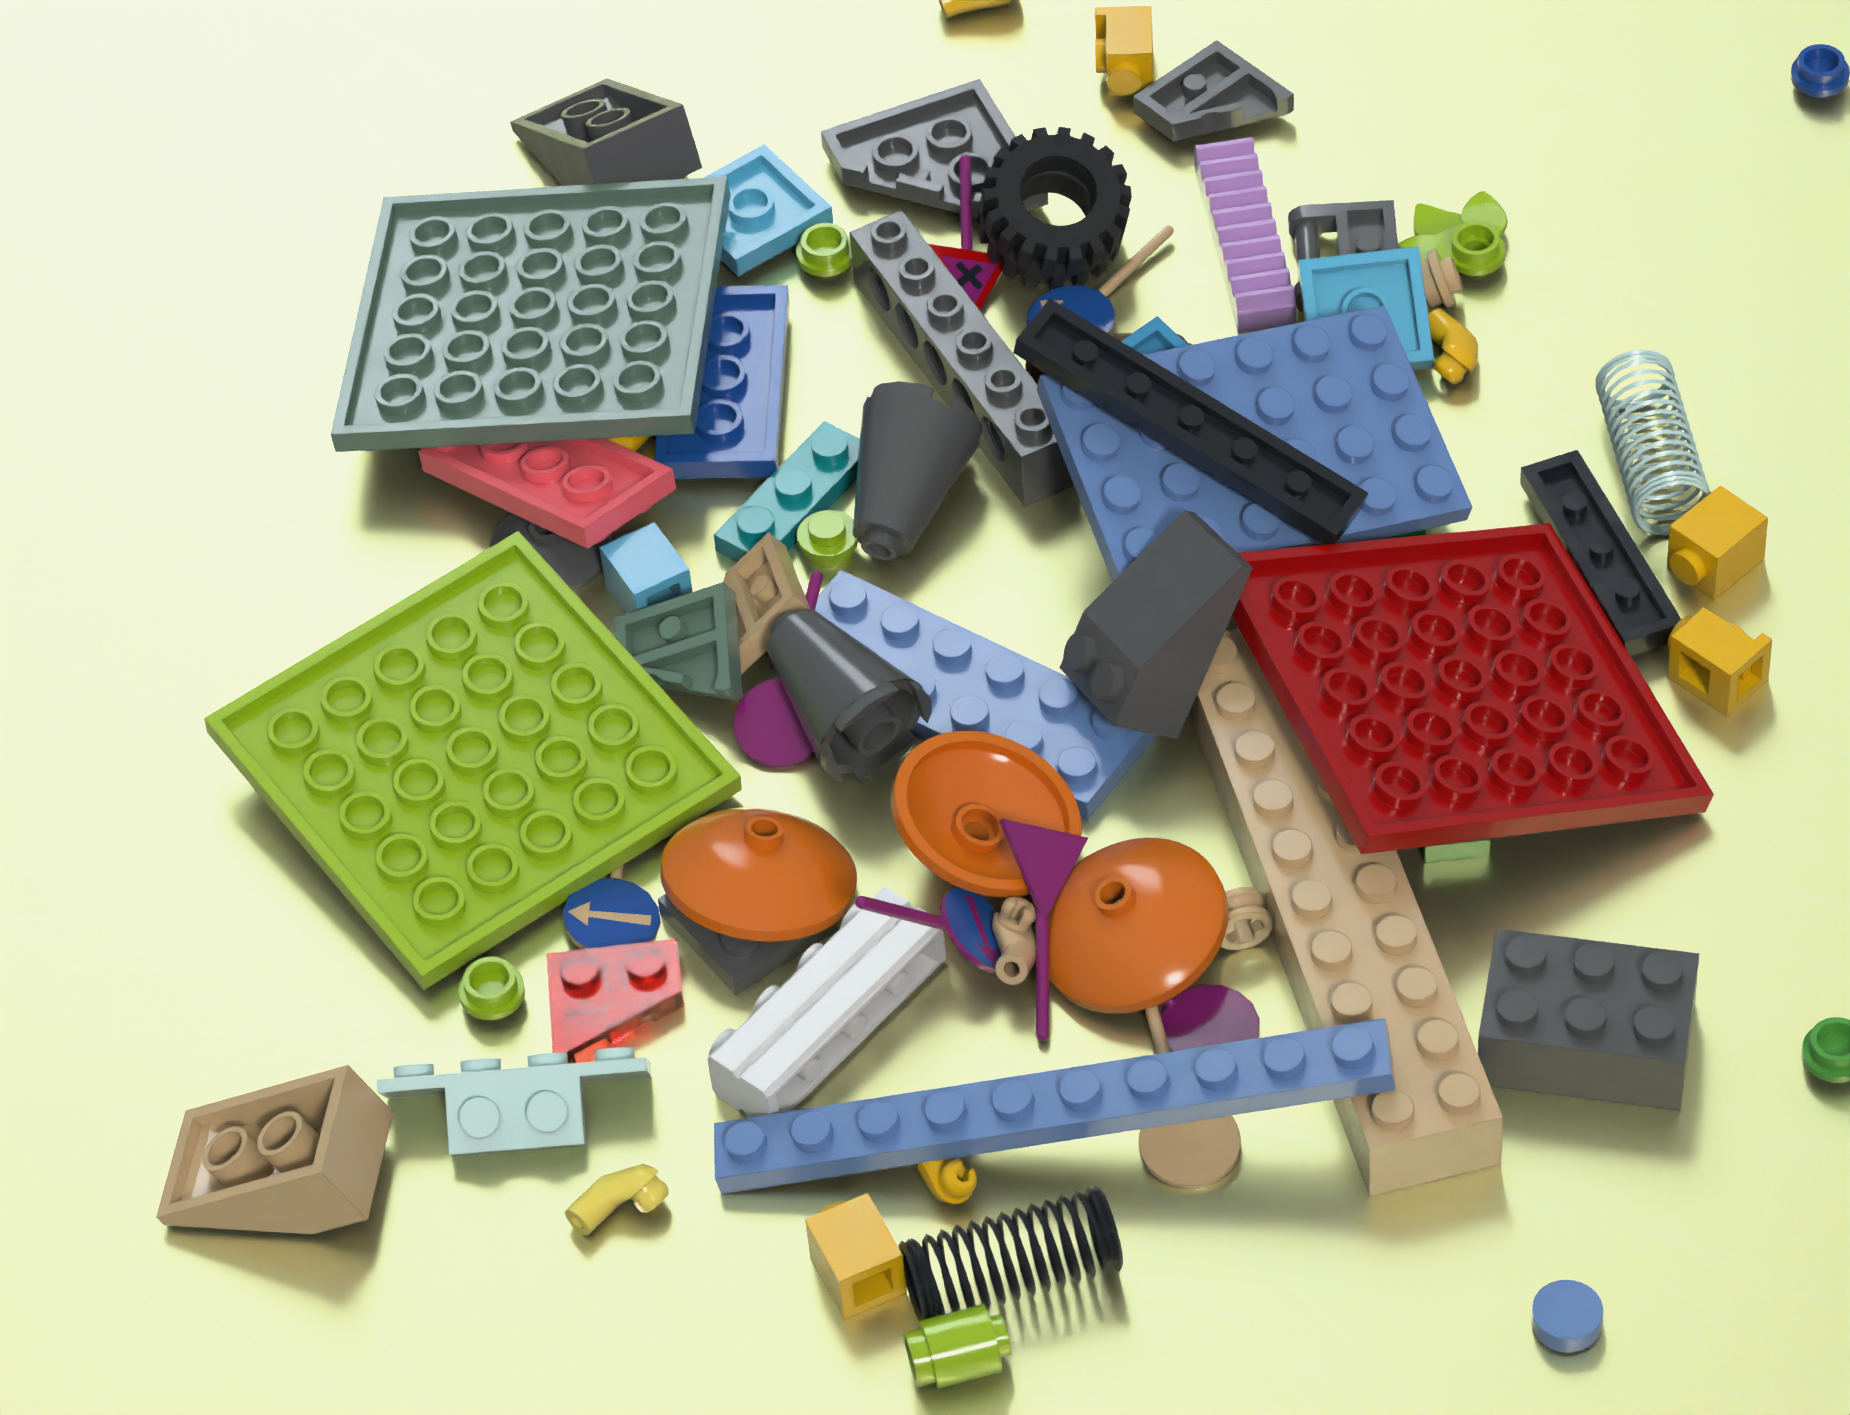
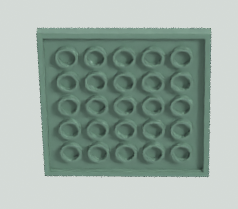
(534, 315)

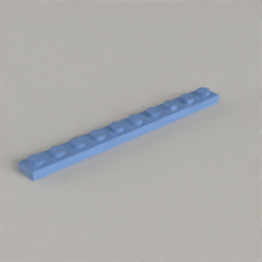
(1054, 1106)

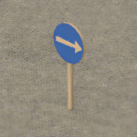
(1093, 303)
(610, 913)

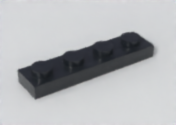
(1601, 549)

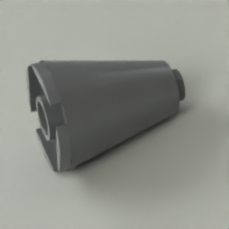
(907, 464)
(845, 695)

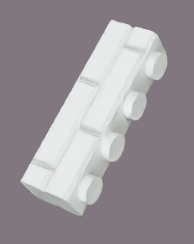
(823, 1009)

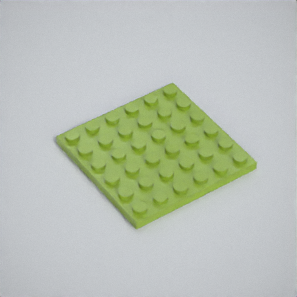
(472, 758)

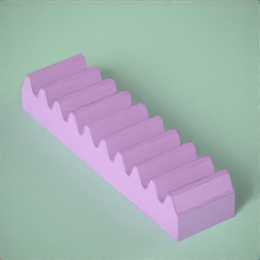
(1245, 235)

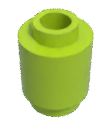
(957, 1347)

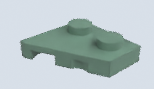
(688, 642)

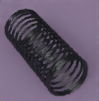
(1103, 1230)

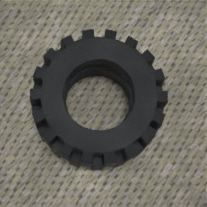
(1060, 167)

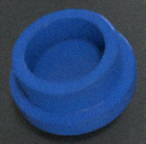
(1820, 71)

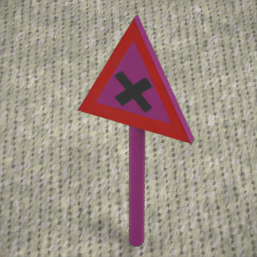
(969, 267)

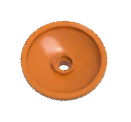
(958, 791)
(758, 874)
(1146, 943)

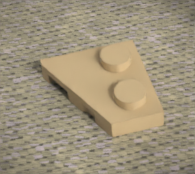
(764, 591)

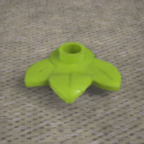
(1468, 237)

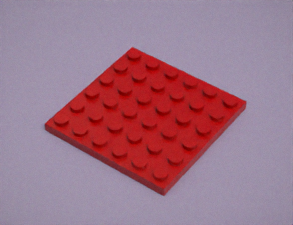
(1461, 688)

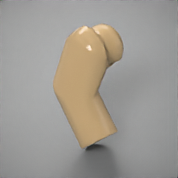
(1015, 940)

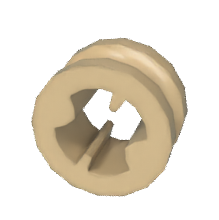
(1247, 919)

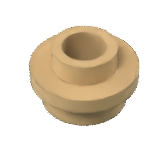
(1440, 279)

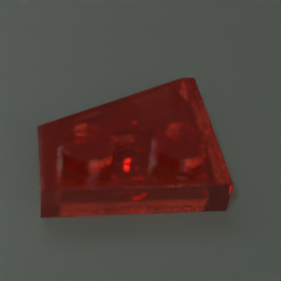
(611, 992)

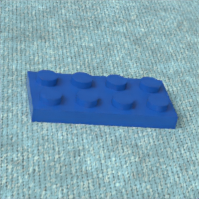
(740, 390)

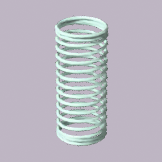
(1656, 481)

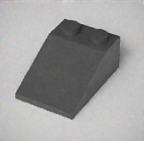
(610, 136)
(1157, 628)

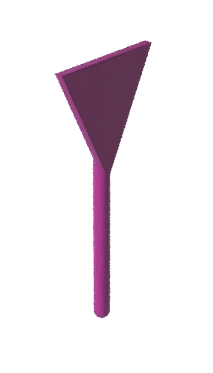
(1045, 864)

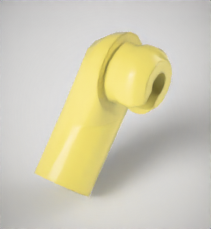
(612, 1190)

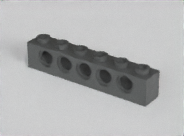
(959, 352)

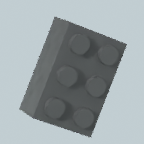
(1588, 1018)

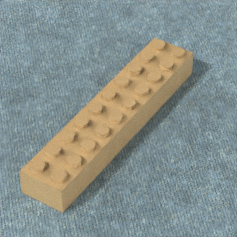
(1347, 937)

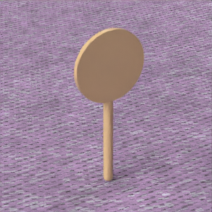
(1188, 1152)

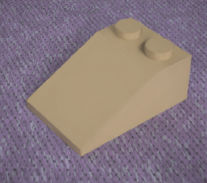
(280, 1157)

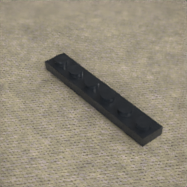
(1190, 423)

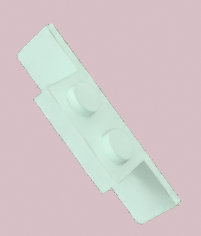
(515, 1107)

